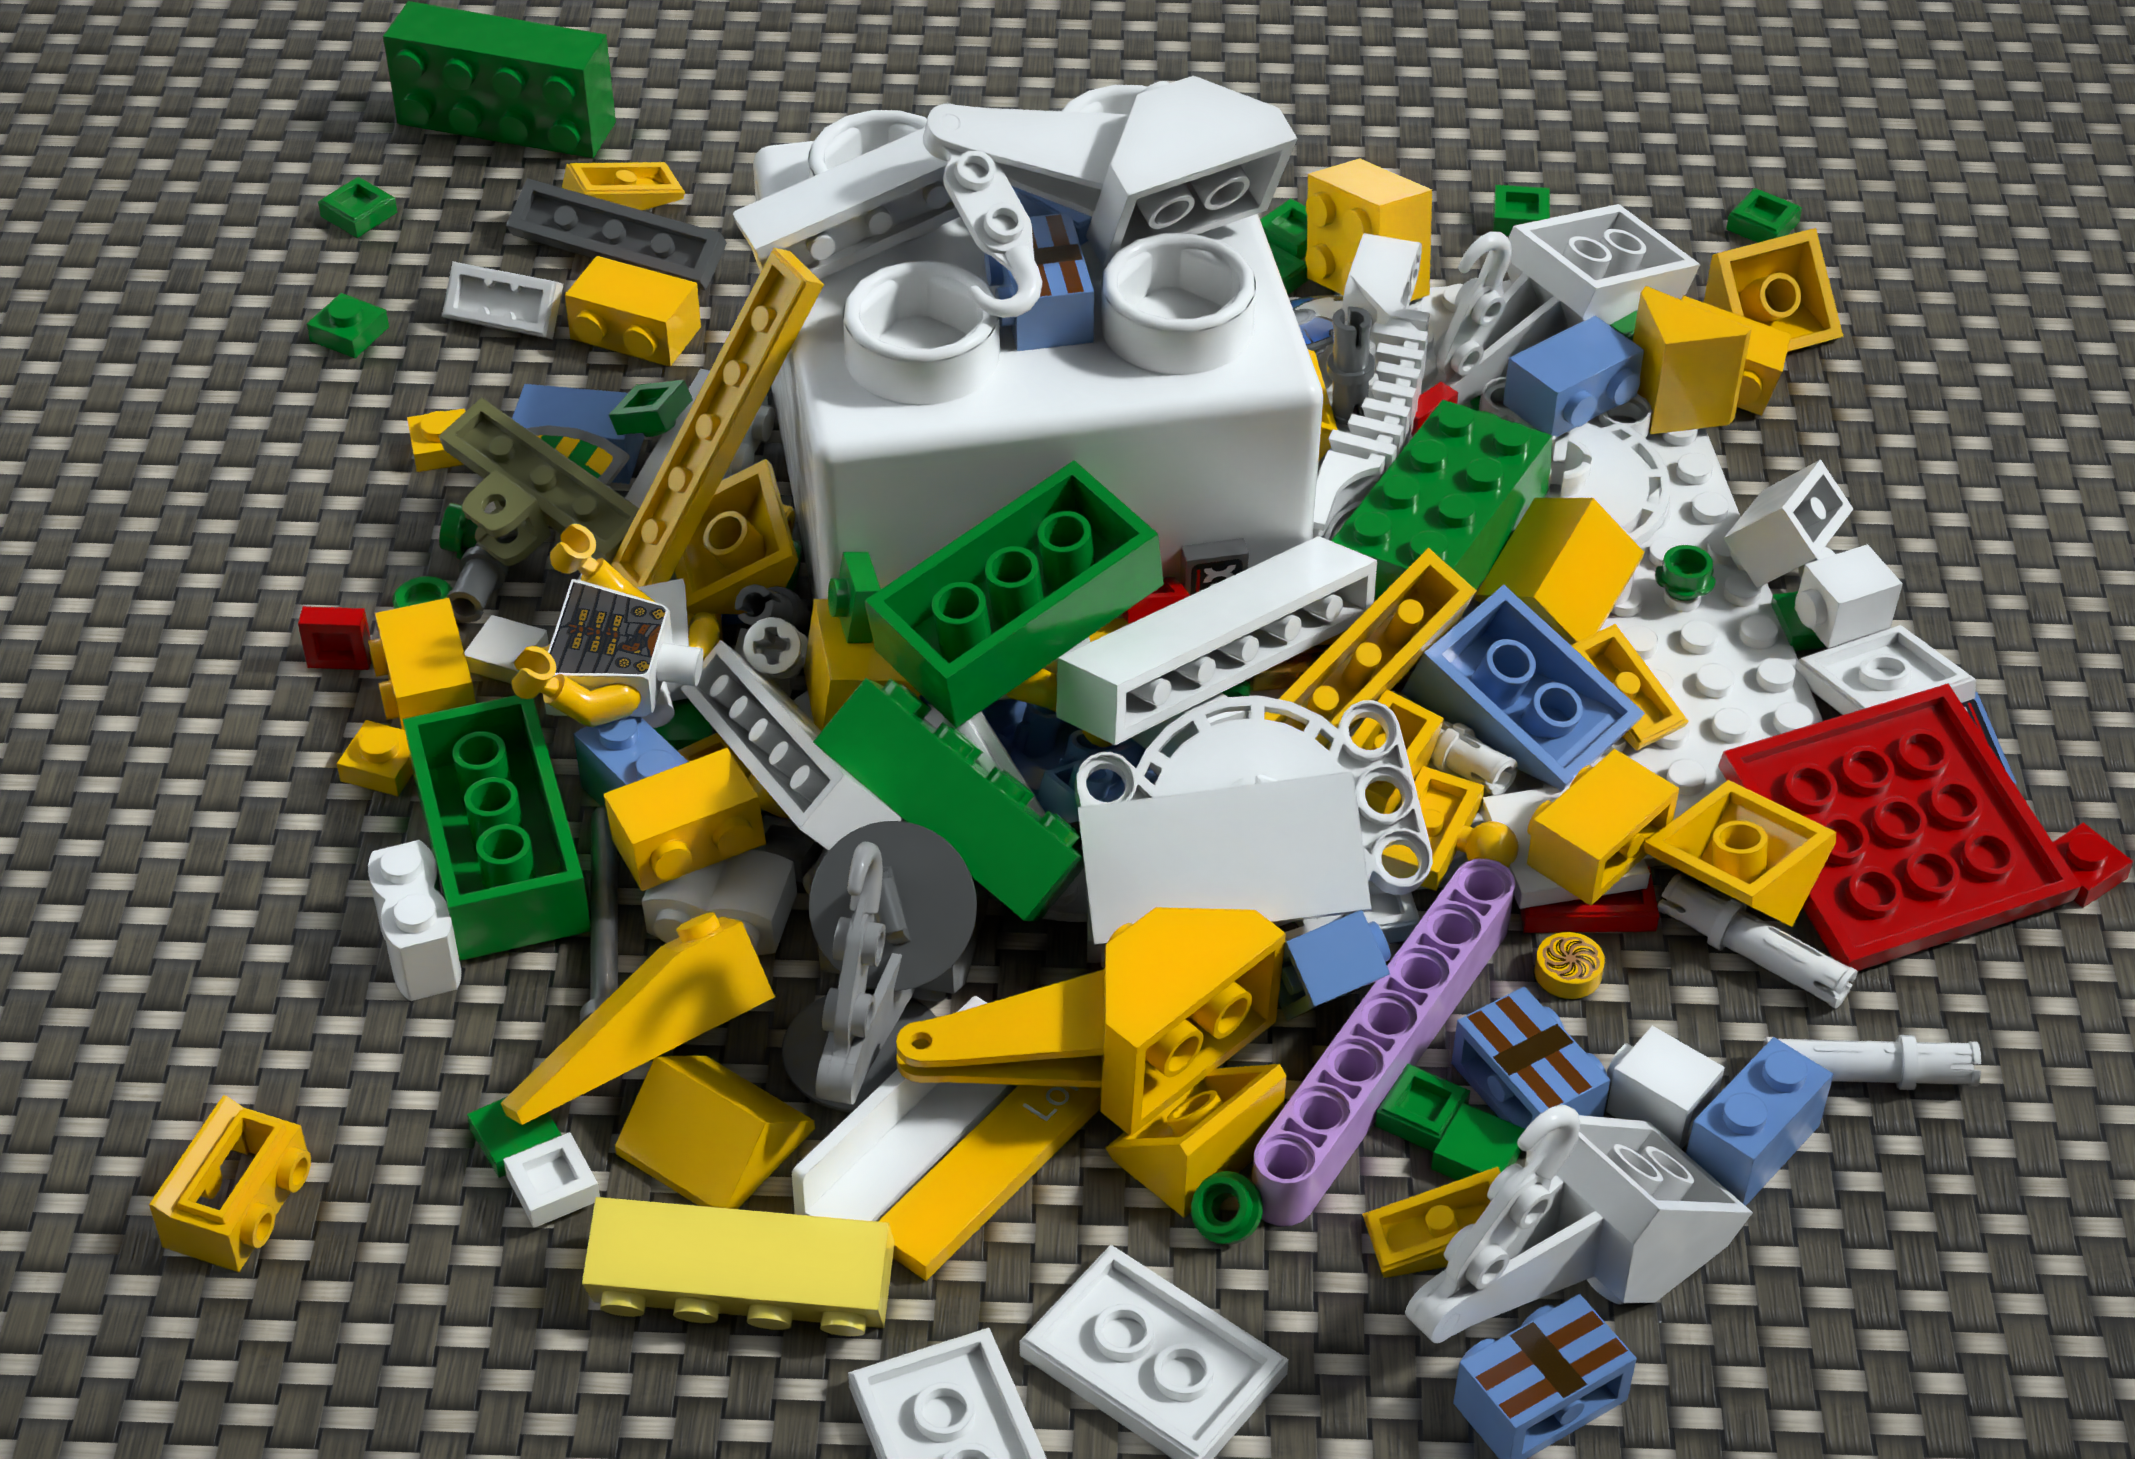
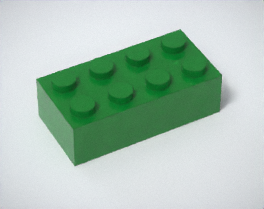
(500, 79)
(1451, 491)
(1015, 593)
(937, 784)
(497, 826)

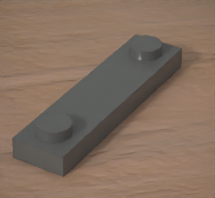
(615, 232)

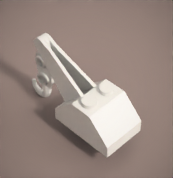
(1174, 165)
(1559, 277)
(1590, 1204)

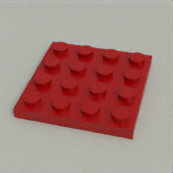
(1922, 825)

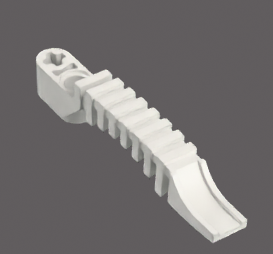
(1382, 284)

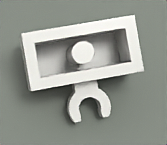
(1788, 525)

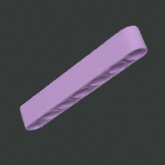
(1383, 1035)

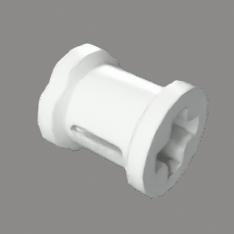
(763, 635)

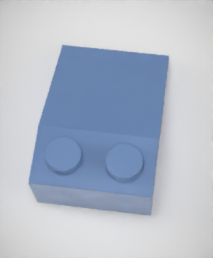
(1522, 690)

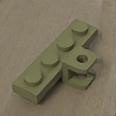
(530, 488)

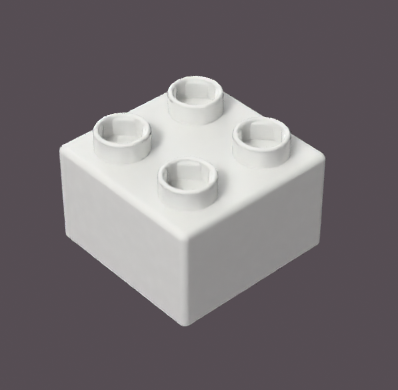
(924, 419)

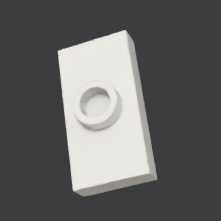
(502, 300)

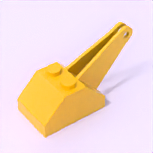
(1147, 1028)

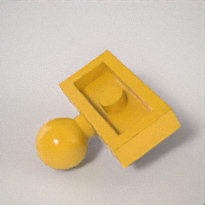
(1448, 812)

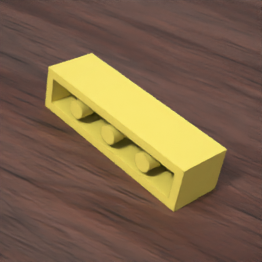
(739, 1265)

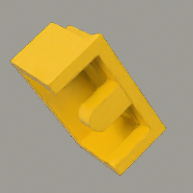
(249, 1213)

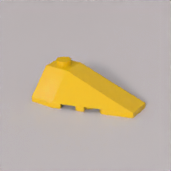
(667, 1001)

